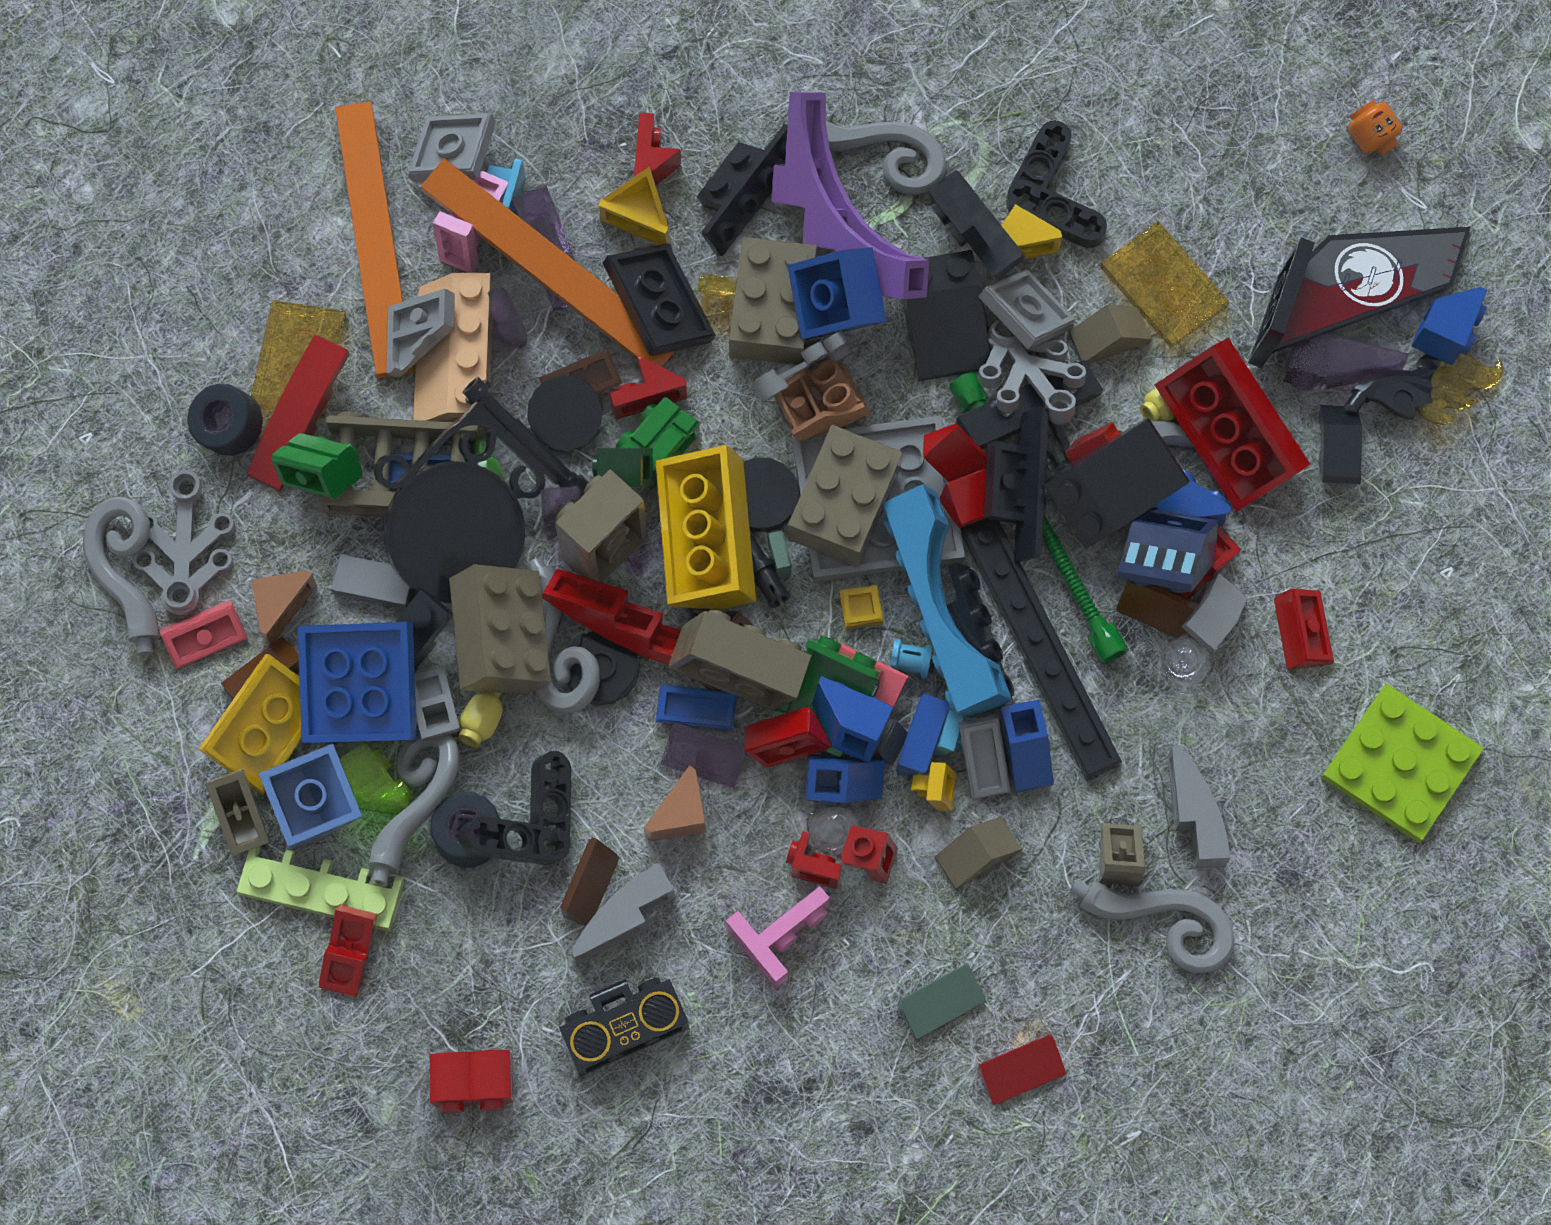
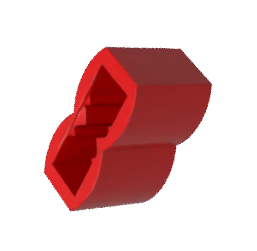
(471, 1079)

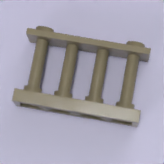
(377, 498)

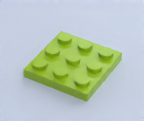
(1402, 763)

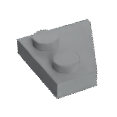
(416, 328)

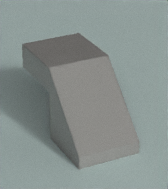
(1216, 614)
(434, 704)

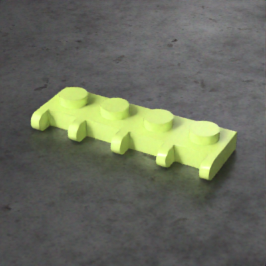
(316, 890)

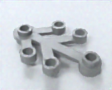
(833, 348)
(1058, 402)
(184, 549)

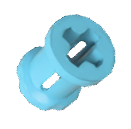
(911, 658)

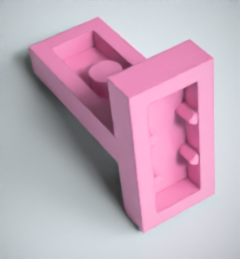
(456, 238)
(778, 935)

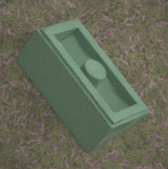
(941, 1001)

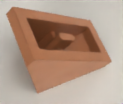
(279, 600)
(680, 811)

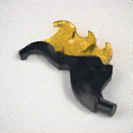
(1426, 389)

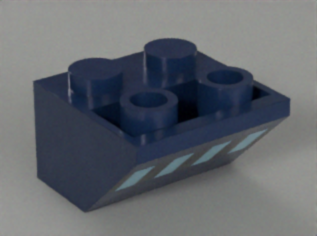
(1168, 550)

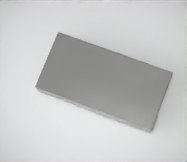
(369, 582)
(984, 757)

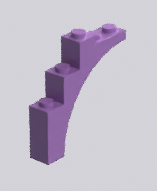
(829, 216)

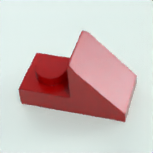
(650, 153)
(656, 385)

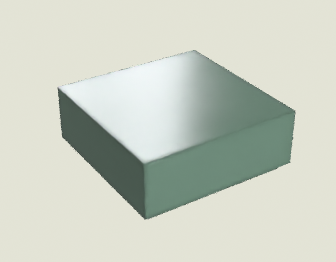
(780, 554)

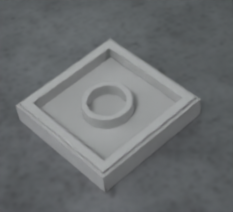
(456, 138)
(1027, 309)

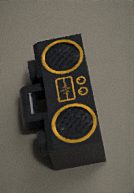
(626, 1029)

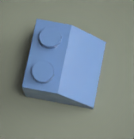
(310, 796)

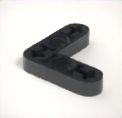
(1038, 187)
(532, 833)

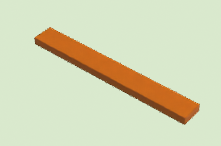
(370, 223)
(536, 257)

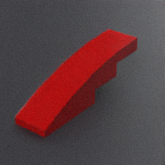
(298, 405)
(610, 614)

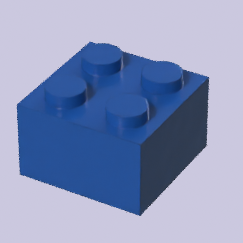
(836, 293)

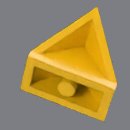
(636, 209)

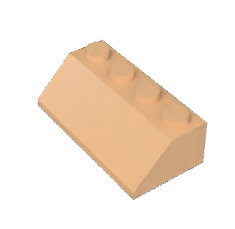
(460, 354)

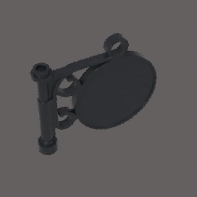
(462, 511)

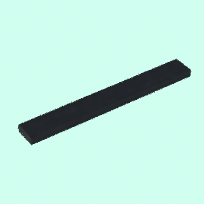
(1041, 648)

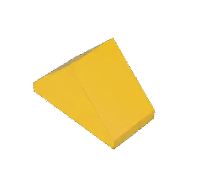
(1032, 233)

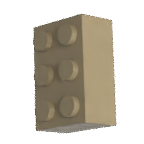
(764, 307)
(844, 495)
(601, 527)
(499, 629)
(740, 660)

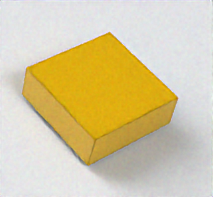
(861, 607)

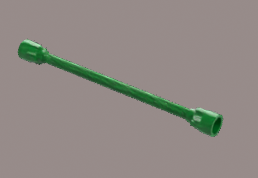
(1105, 637)

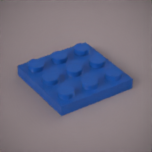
(357, 682)

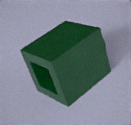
(629, 464)

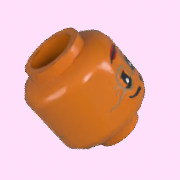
(1375, 128)

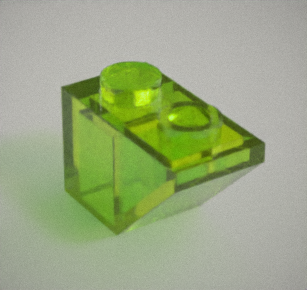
(371, 782)

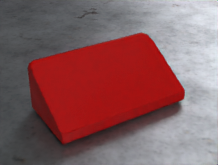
(953, 453)
(965, 498)
(1303, 629)
(785, 738)
(1021, 1069)

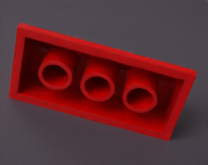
(1232, 424)

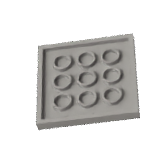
(914, 471)

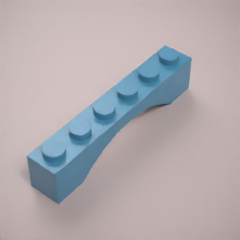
(920, 532)

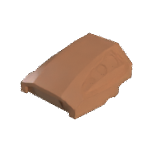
(821, 400)

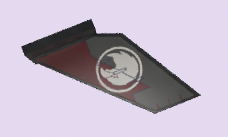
(1354, 280)

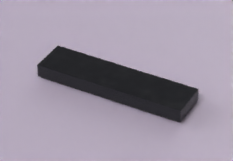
(990, 424)

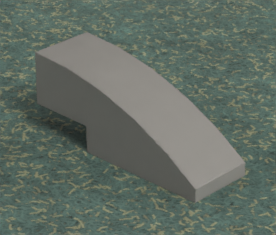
(1197, 811)
(623, 914)

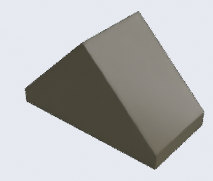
(1109, 333)
(237, 811)
(977, 851)
(1121, 855)

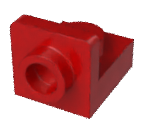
(870, 851)
(816, 869)

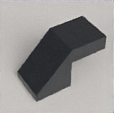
(1340, 445)

